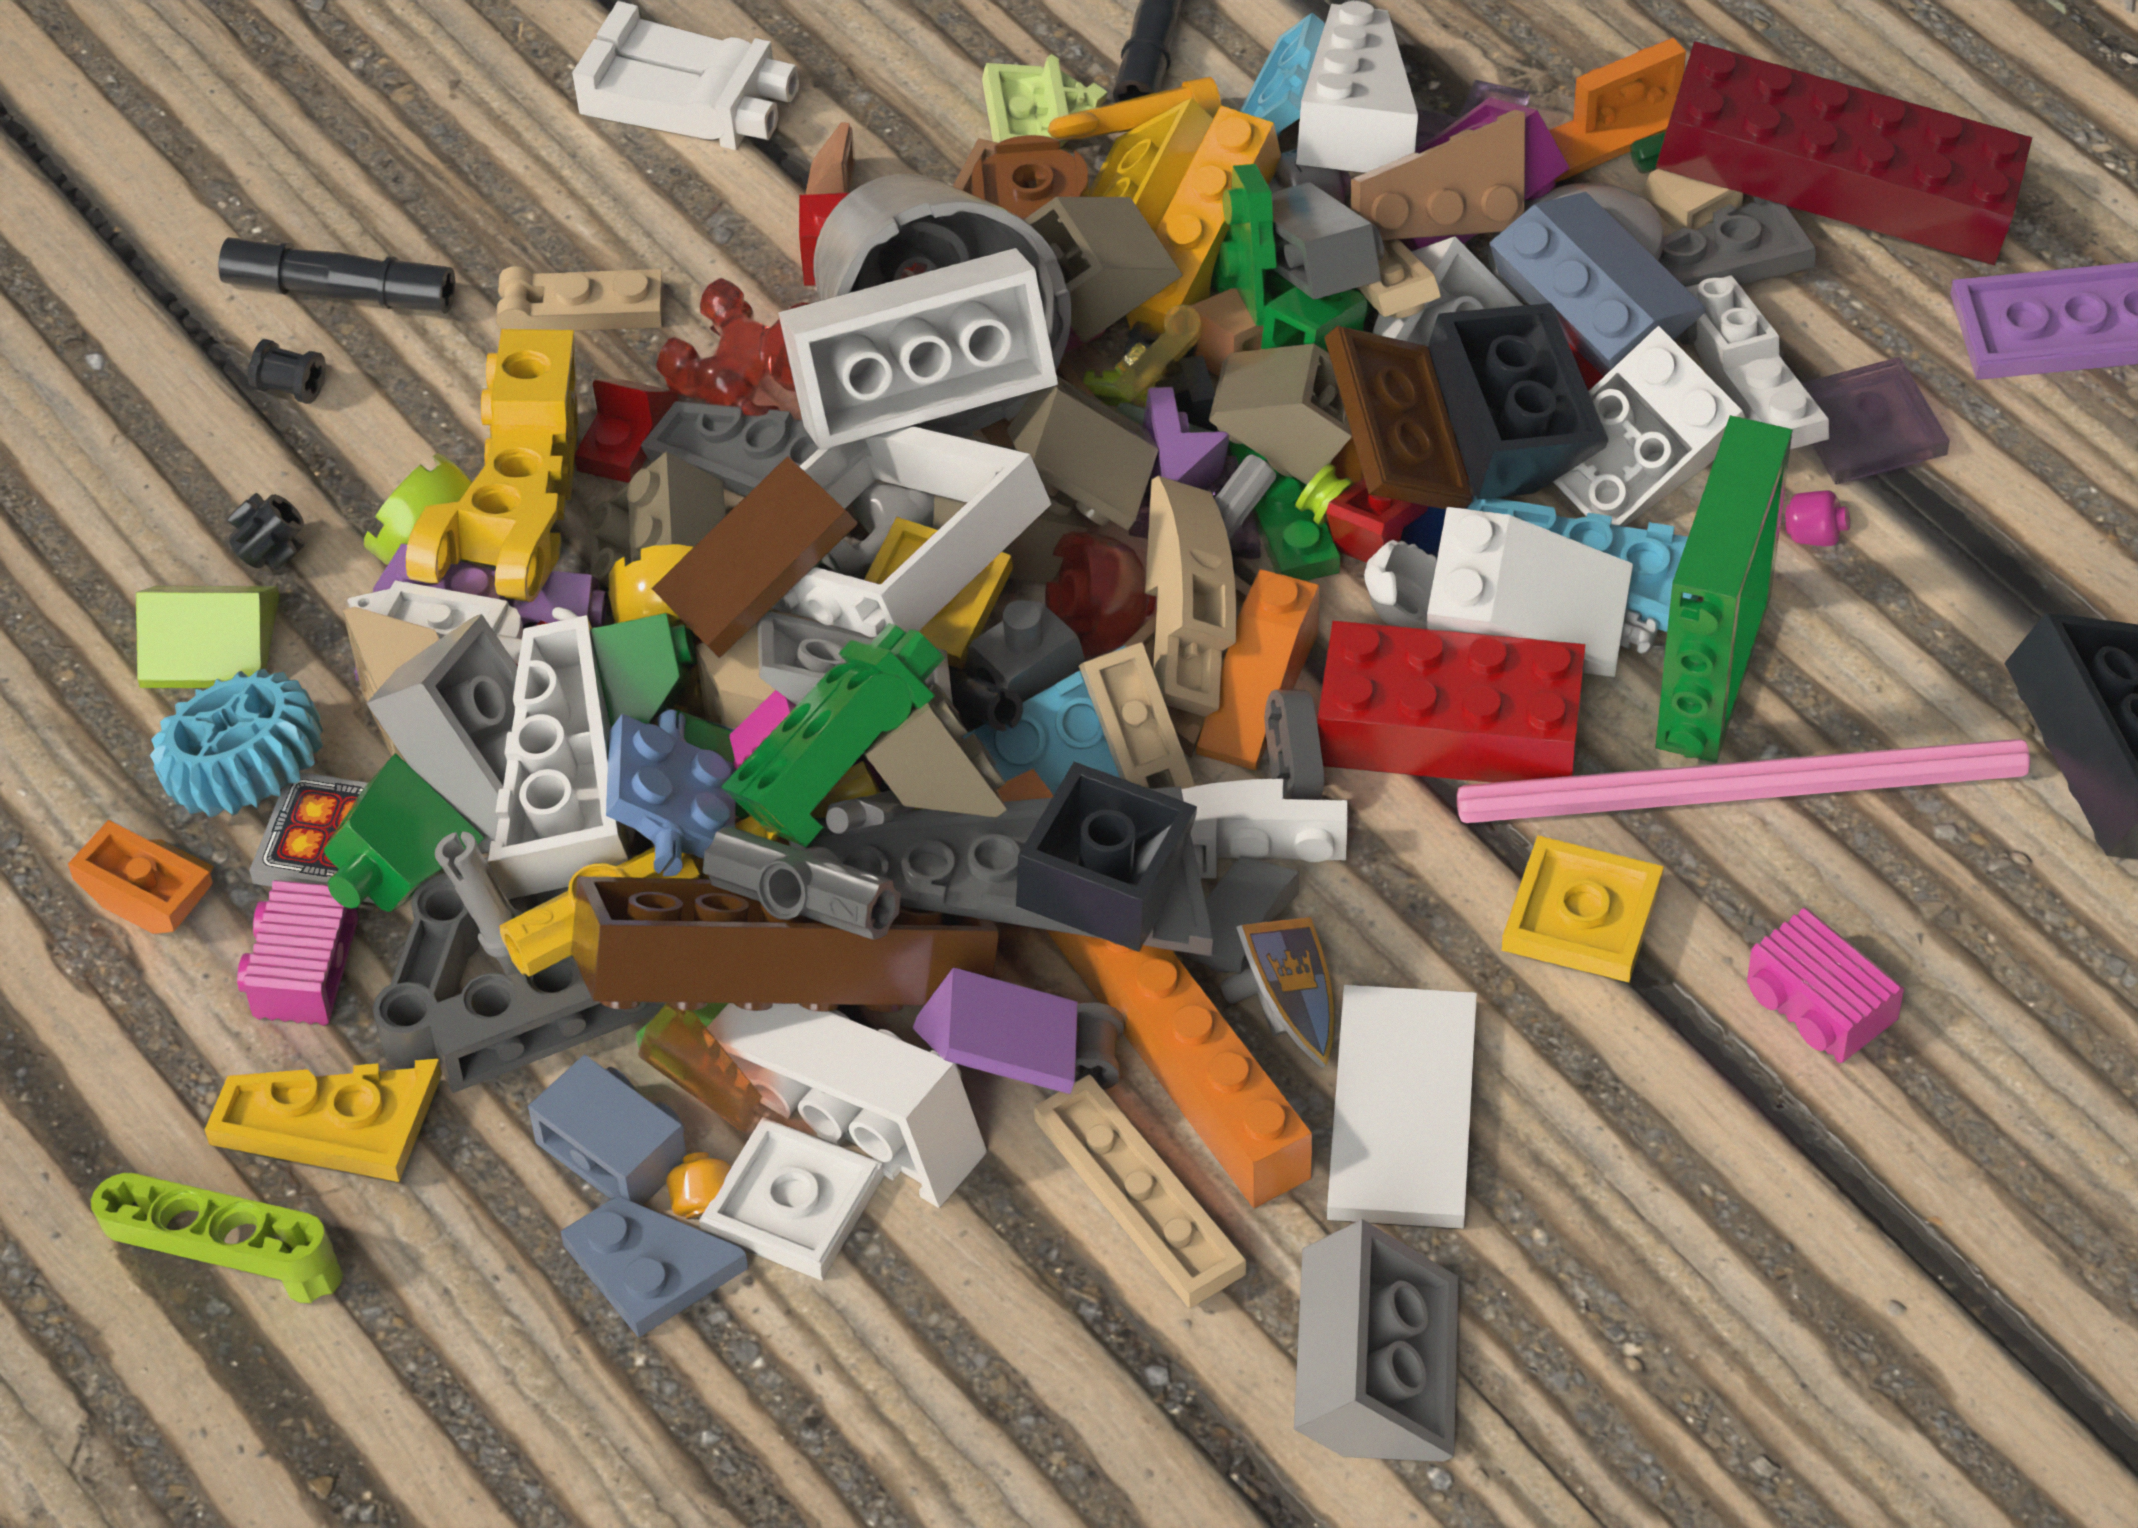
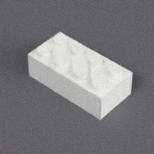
(918, 348)

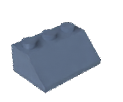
(1594, 276)

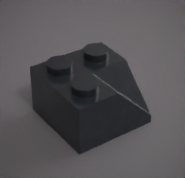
(1104, 856)

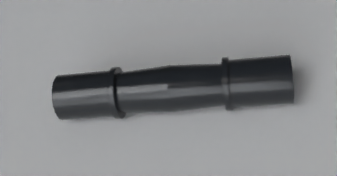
(1147, 51)
(337, 275)

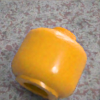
(695, 1183)

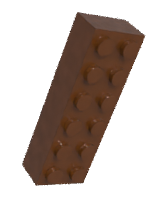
(709, 945)

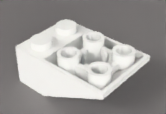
(1660, 427)

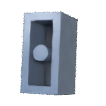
(608, 1131)

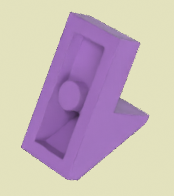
(1182, 456)

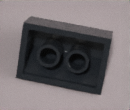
(1513, 398)

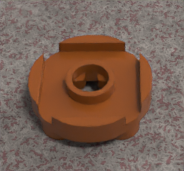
(1025, 159)

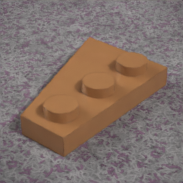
(1451, 188)

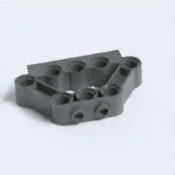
(497, 1017)

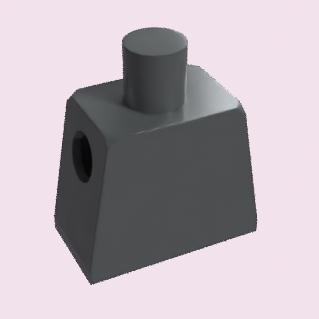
(1025, 651)

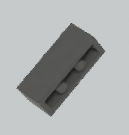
(1322, 242)

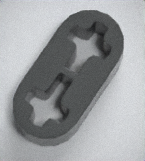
(1294, 743)

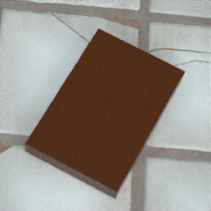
(1398, 419)
(754, 556)

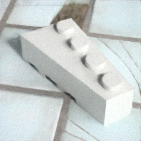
(1357, 95)
(556, 766)
(861, 1088)

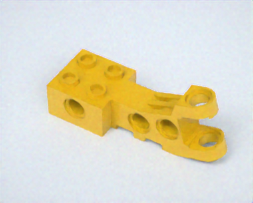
(525, 475)

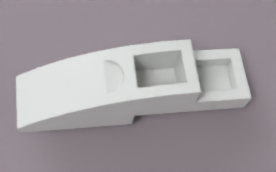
(1744, 361)
(1258, 824)

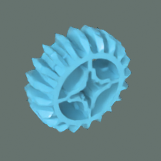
(237, 742)

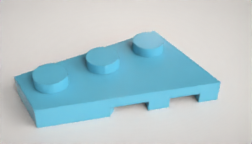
(1284, 76)

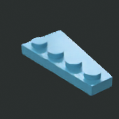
(1651, 551)
(1051, 735)

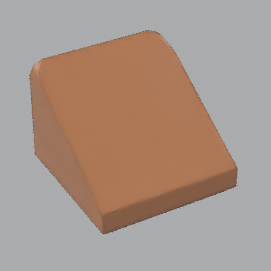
(834, 164)

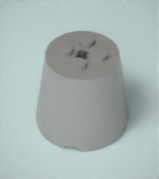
(935, 225)

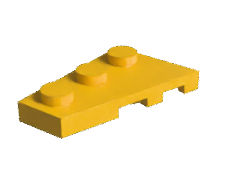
(329, 1121)

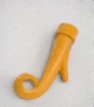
(1131, 113)

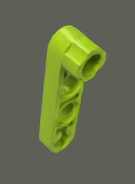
(299, 1257)

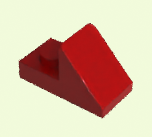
(623, 422)
(1367, 522)

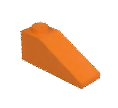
(1269, 653)

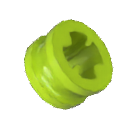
(1321, 491)

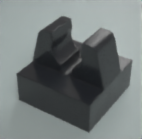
(1192, 391)

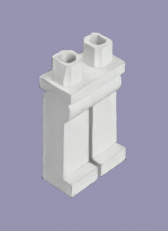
(681, 80)

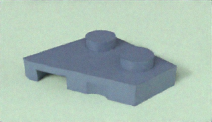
(649, 1261)

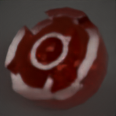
(1099, 591)

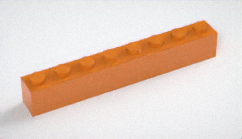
(1191, 1052)

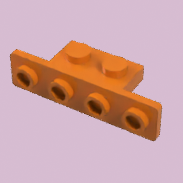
(1620, 106)

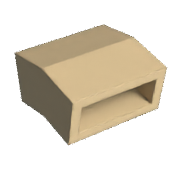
(1687, 201)

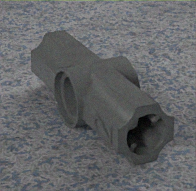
(801, 883)

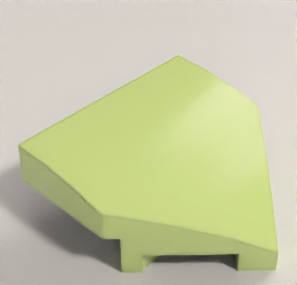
(1028, 98)

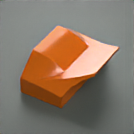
(140, 877)

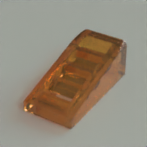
(694, 1060)

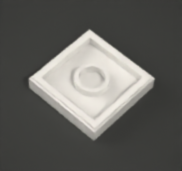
(792, 1198)

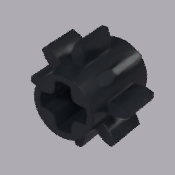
(266, 531)

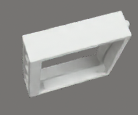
(1001, 500)

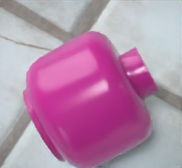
(1816, 518)

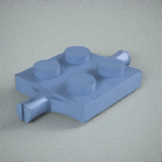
(667, 788)

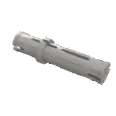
(478, 892)

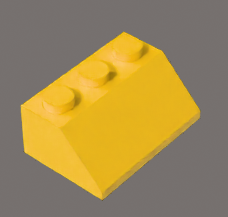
(1153, 160)

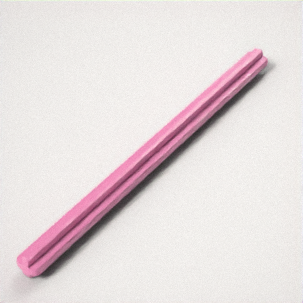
(1743, 780)

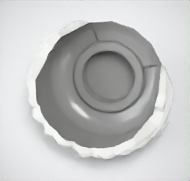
(1401, 584)

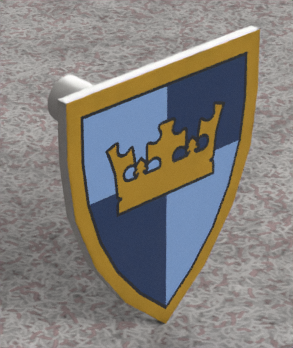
(1290, 982)

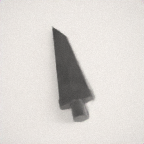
(864, 812)

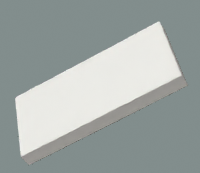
(1402, 1107)

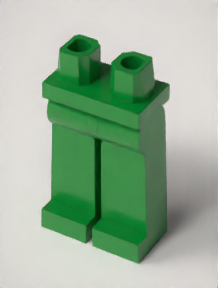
(832, 730)

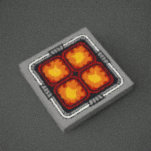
(301, 828)

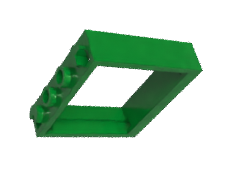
(1733, 567)

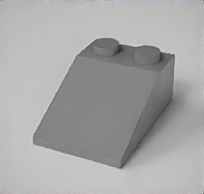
(800, 652)

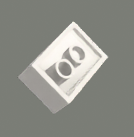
(1528, 584)

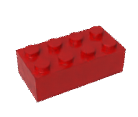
(1449, 703)

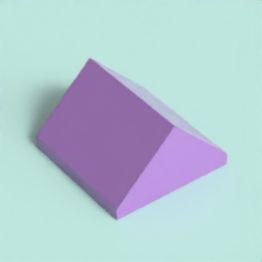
(1002, 1029)

